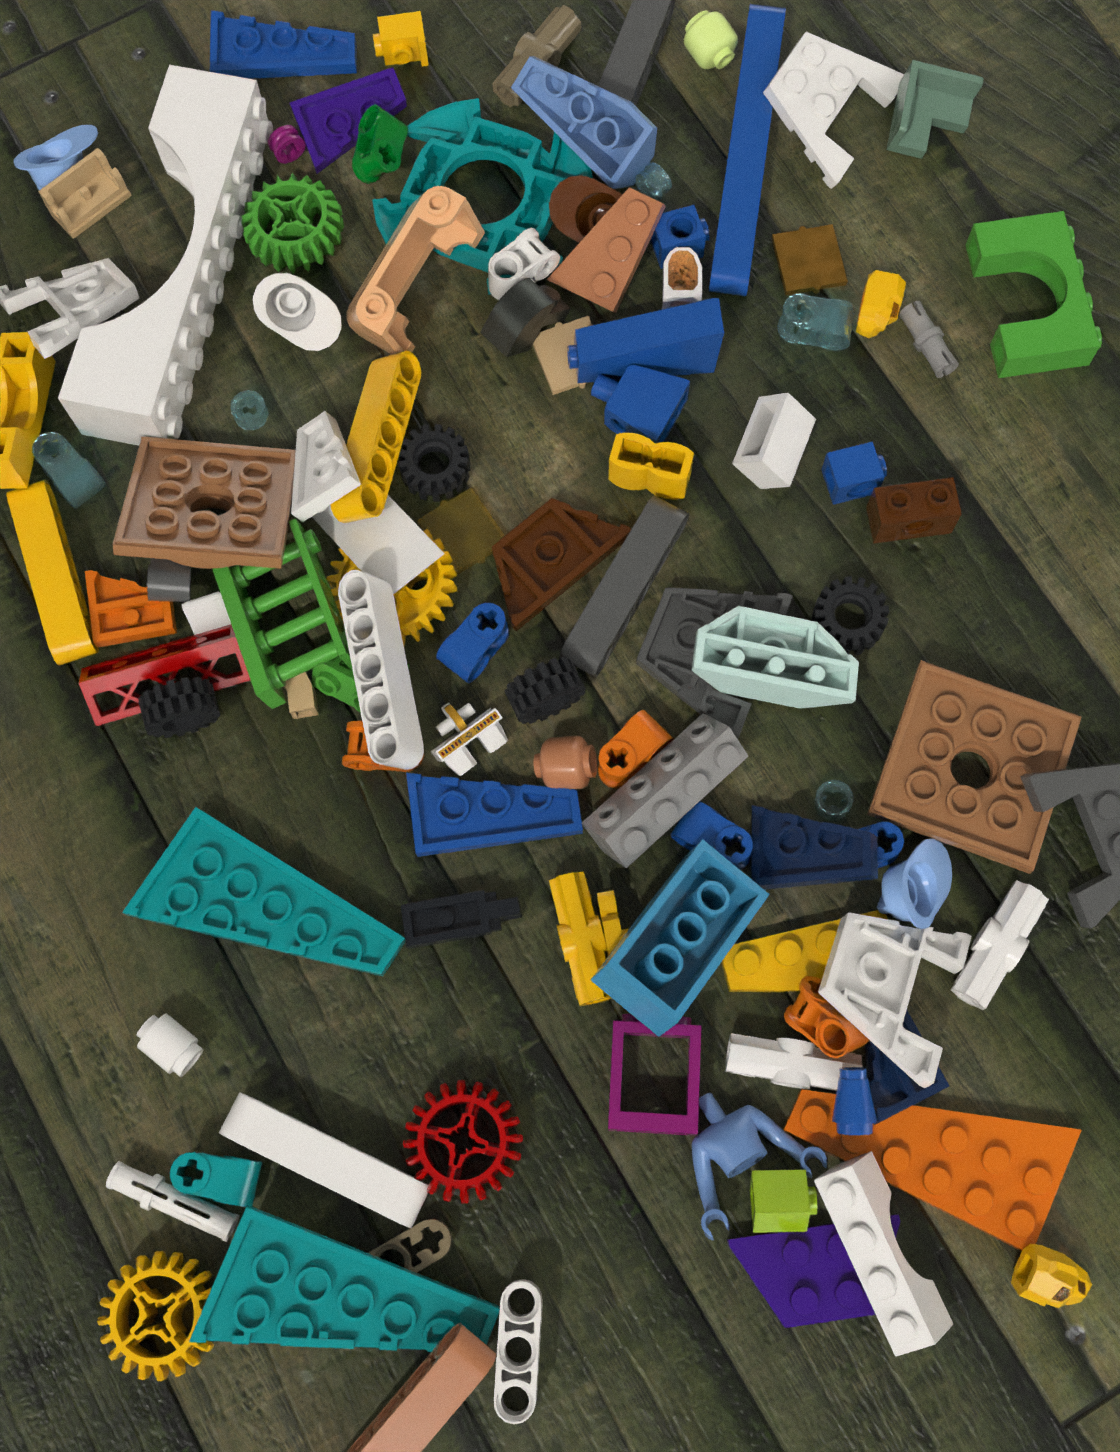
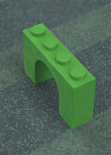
(1044, 249)

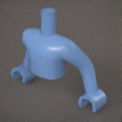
(735, 1147)

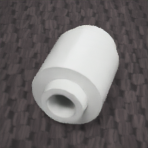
(169, 1044)

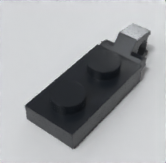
(456, 917)

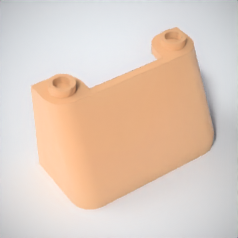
(434, 220)

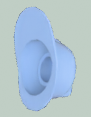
(56, 155)
(918, 885)

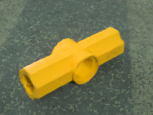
(579, 934)

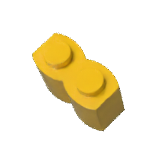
(658, 467)

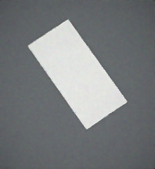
(383, 545)

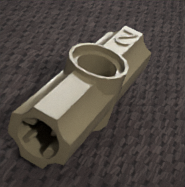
(546, 44)

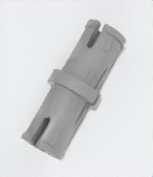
(928, 339)

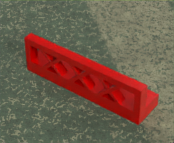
(153, 664)

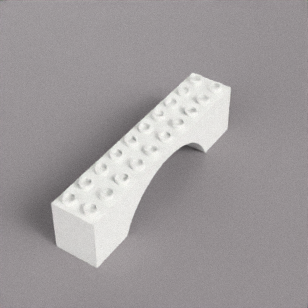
(139, 368)

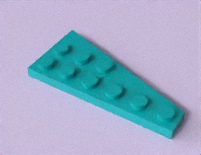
(241, 893)
(320, 1293)

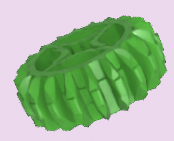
(293, 237)

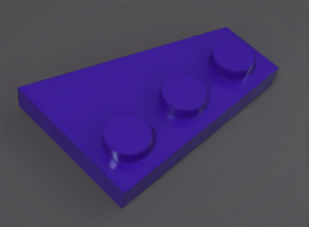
(332, 116)

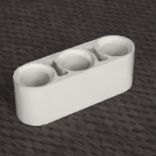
(513, 1373)

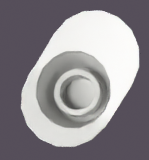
(297, 311)

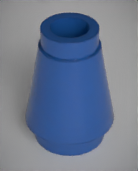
(854, 1104)

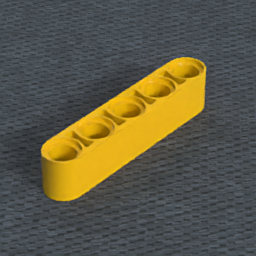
(379, 433)
(52, 572)

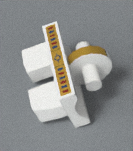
(483, 727)

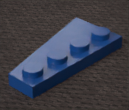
(278, 50)
(474, 815)

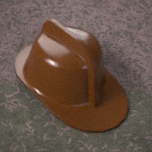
(580, 204)

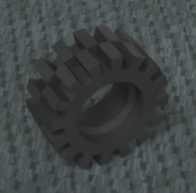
(430, 442)
(857, 594)
(545, 690)
(179, 707)

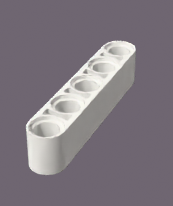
(380, 670)
(325, 1160)

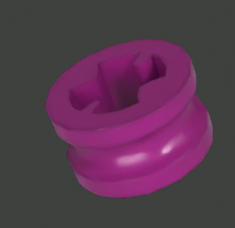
(286, 144)

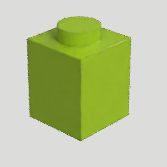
(781, 1201)

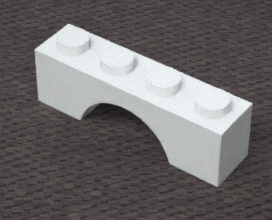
(902, 1300)

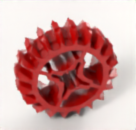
(428, 1131)

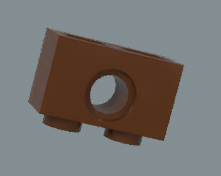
(913, 510)

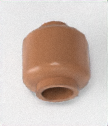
(566, 762)

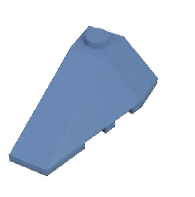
(593, 122)

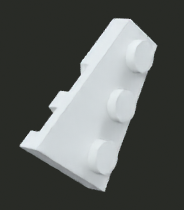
(321, 467)

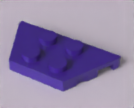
(805, 1274)

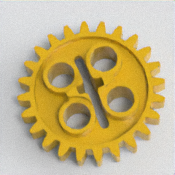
(413, 607)

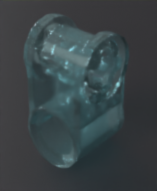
(819, 322)
(68, 471)

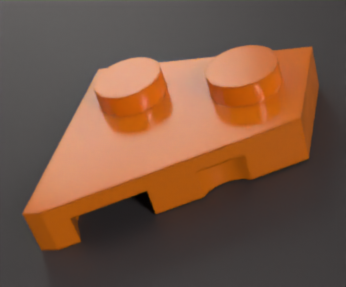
(123, 612)

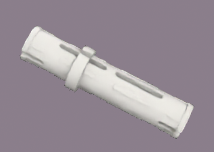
(125, 1178)

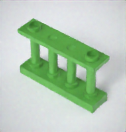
(256, 643)

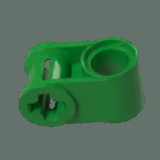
(378, 144)

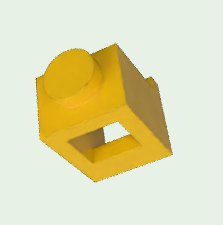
(401, 39)

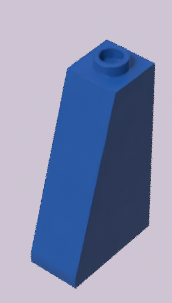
(666, 340)

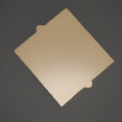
(552, 354)

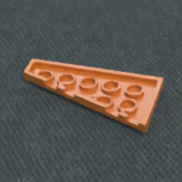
(965, 1164)

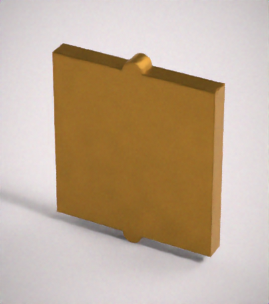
(809, 259)

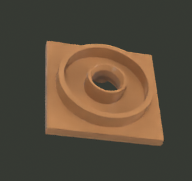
(183, 476)
(1014, 736)

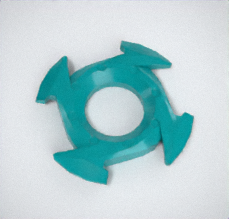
(459, 136)

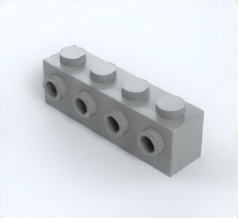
(665, 789)

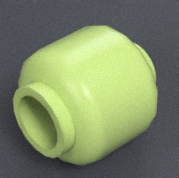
(710, 40)

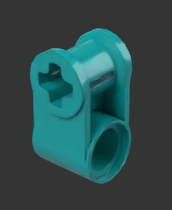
(224, 1178)

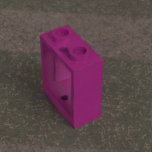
(655, 1122)

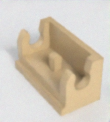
(85, 193)

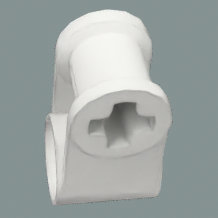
(521, 259)

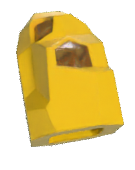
(880, 302)
(1049, 1277)

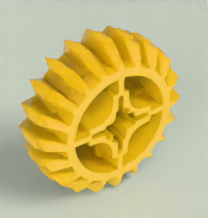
(172, 1330)

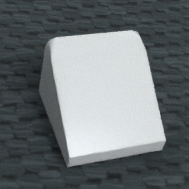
(206, 613)

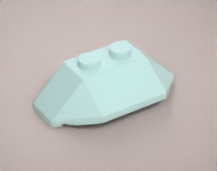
(774, 659)

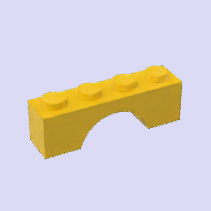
(23, 400)

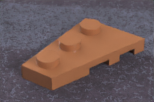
(611, 252)

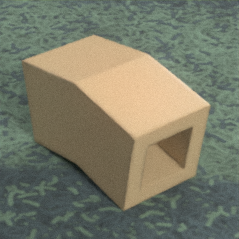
(301, 697)

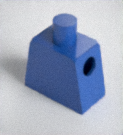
(642, 401)

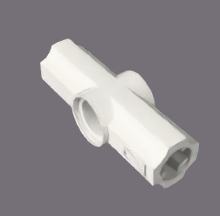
(999, 945)
(786, 1062)

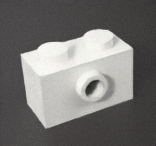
(774, 441)

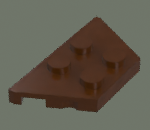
(550, 555)

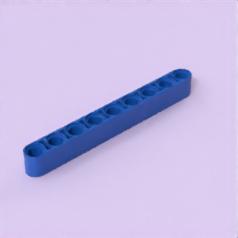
(747, 152)

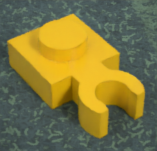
(610, 920)

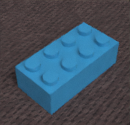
(680, 938)

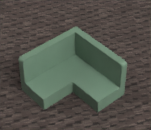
(929, 98)

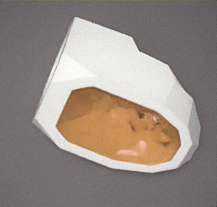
(681, 278)

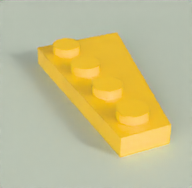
(781, 959)

